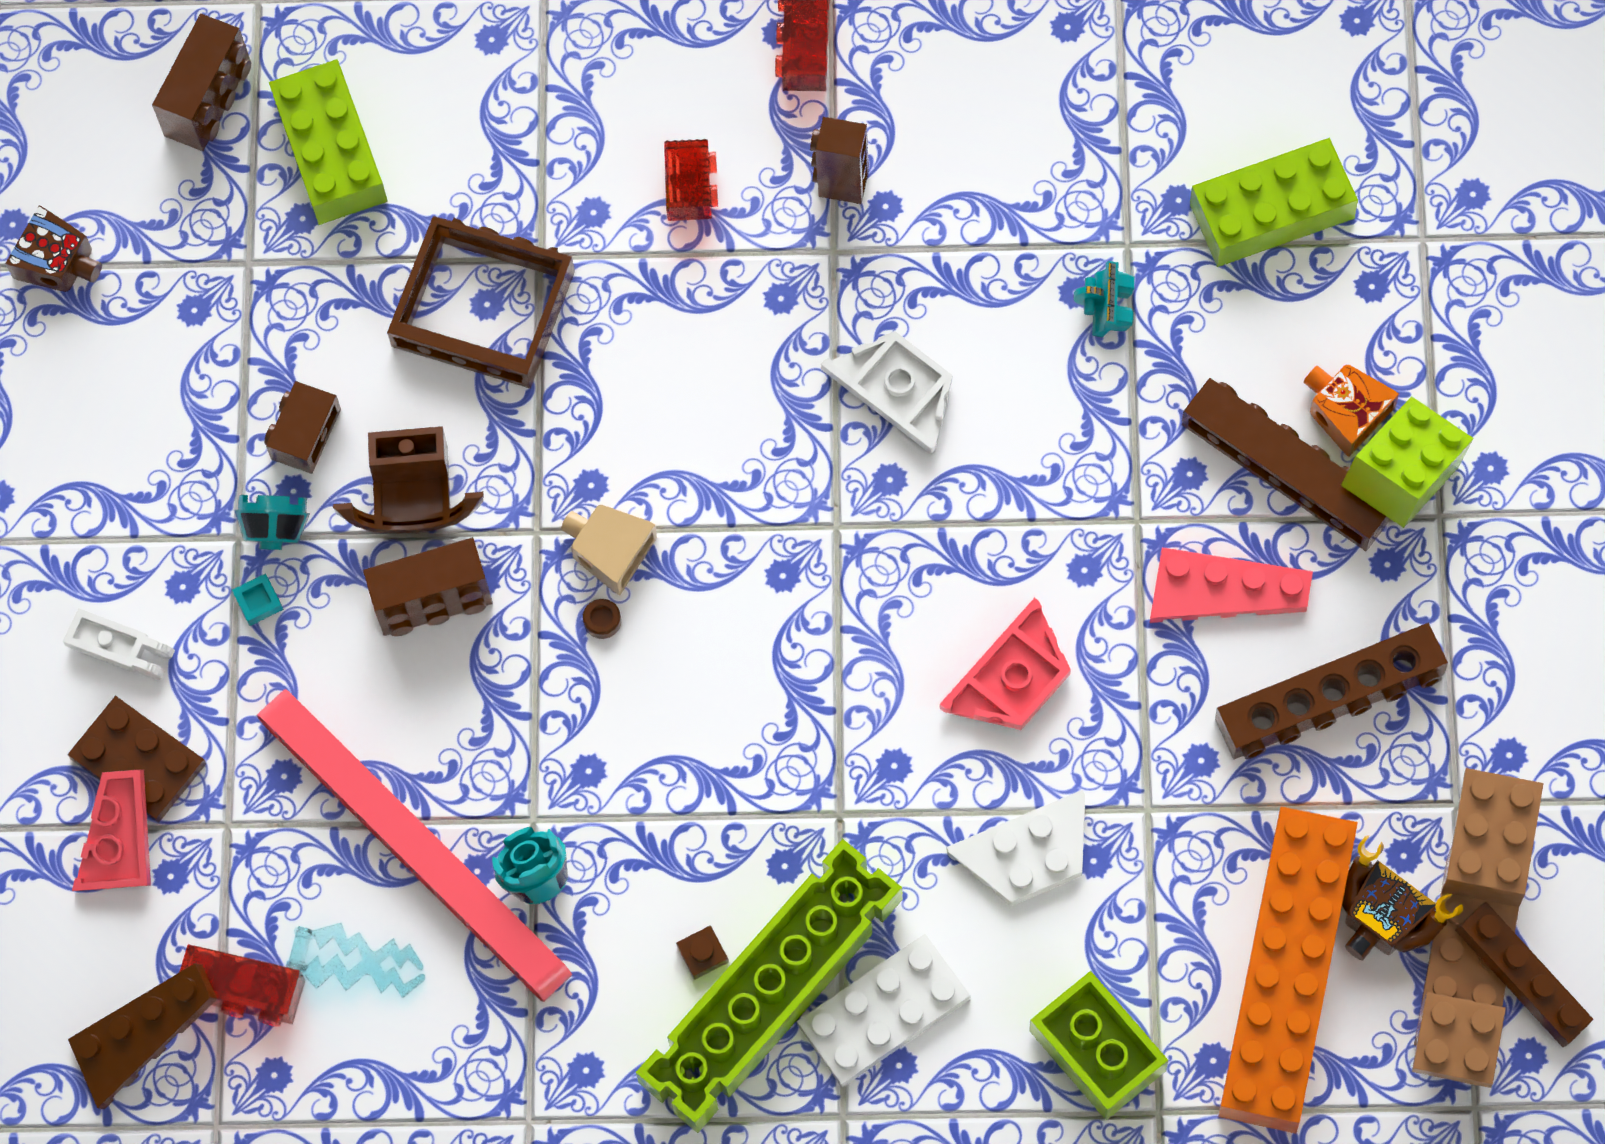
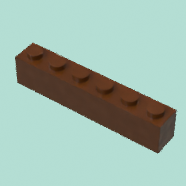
(1281, 460)

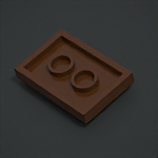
(129, 741)

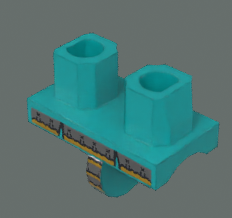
(1101, 296)

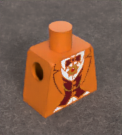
(1349, 405)

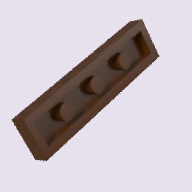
(1524, 974)

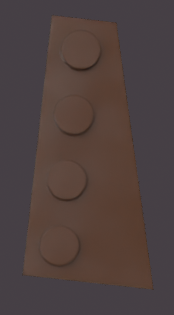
(131, 1036)

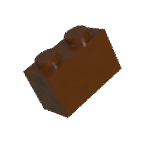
(302, 426)

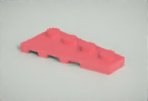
(1210, 585)

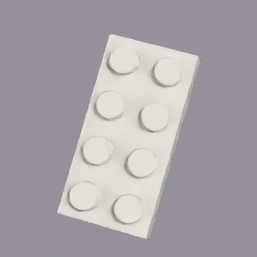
(883, 1010)

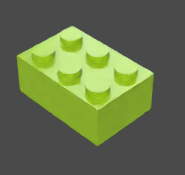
(1407, 461)
(1098, 1045)

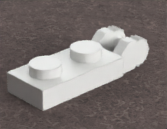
(115, 643)

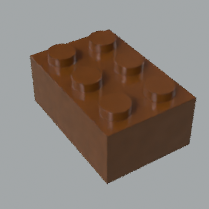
(202, 82)
(428, 587)

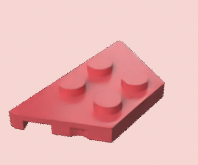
(1012, 675)

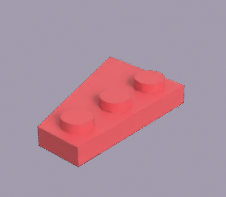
(118, 835)

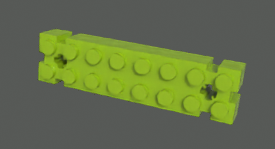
(769, 985)

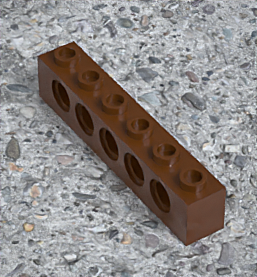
(1415, 646)

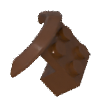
(410, 484)

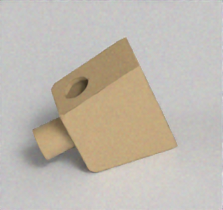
(610, 544)

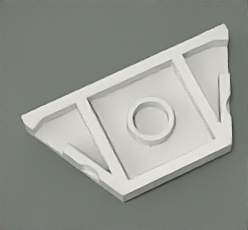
(897, 384)
(1028, 851)

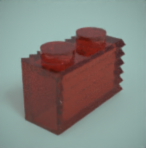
(689, 179)

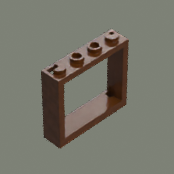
(462, 353)

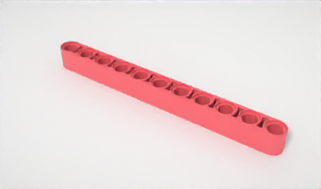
(414, 845)

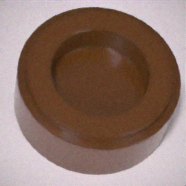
(602, 618)

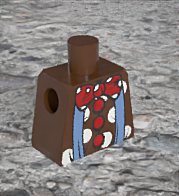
(52, 254)

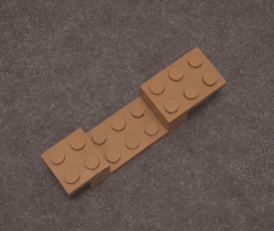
(1490, 864)

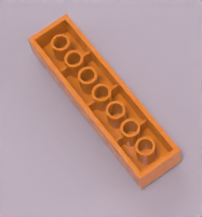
(1288, 970)

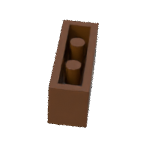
(840, 159)

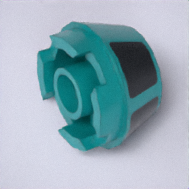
(271, 520)
(532, 865)

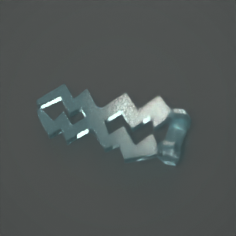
(369, 965)

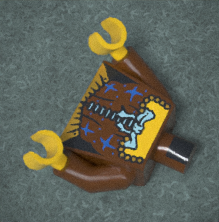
(1388, 909)

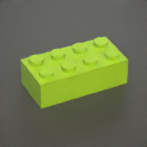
(328, 141)
(1273, 202)

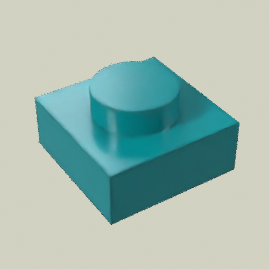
(257, 599)

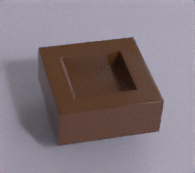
(702, 952)

